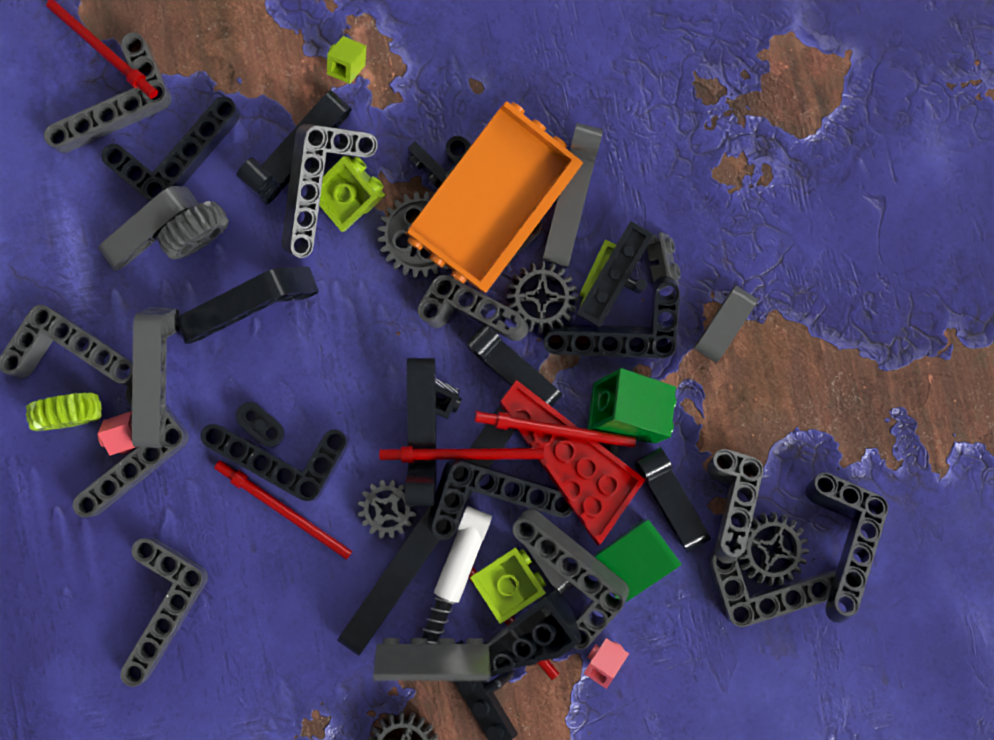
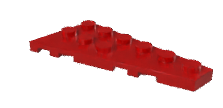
(583, 470)

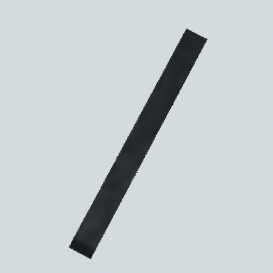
(410, 556)

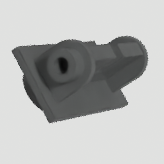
(662, 250)

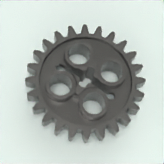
(395, 228)

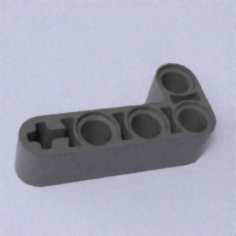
(145, 226)
(476, 310)
(734, 507)

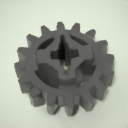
(379, 520)

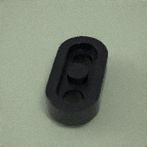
(260, 425)

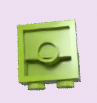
(349, 192)
(509, 584)

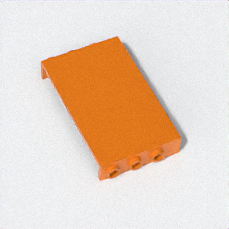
(494, 197)

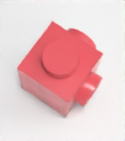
(116, 434)
(605, 662)

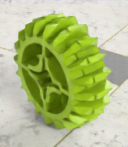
(63, 411)

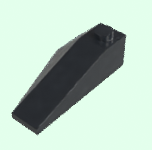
(535, 636)

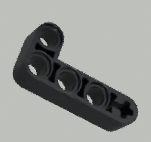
(509, 365)
(672, 499)

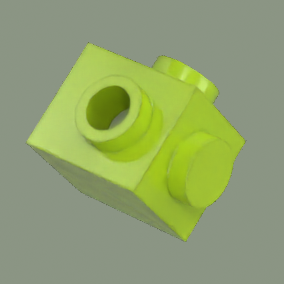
(346, 59)

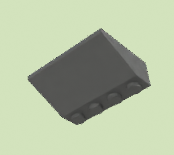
(432, 661)

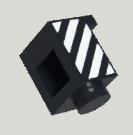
(450, 403)

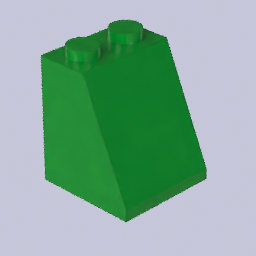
(632, 406)
(638, 557)

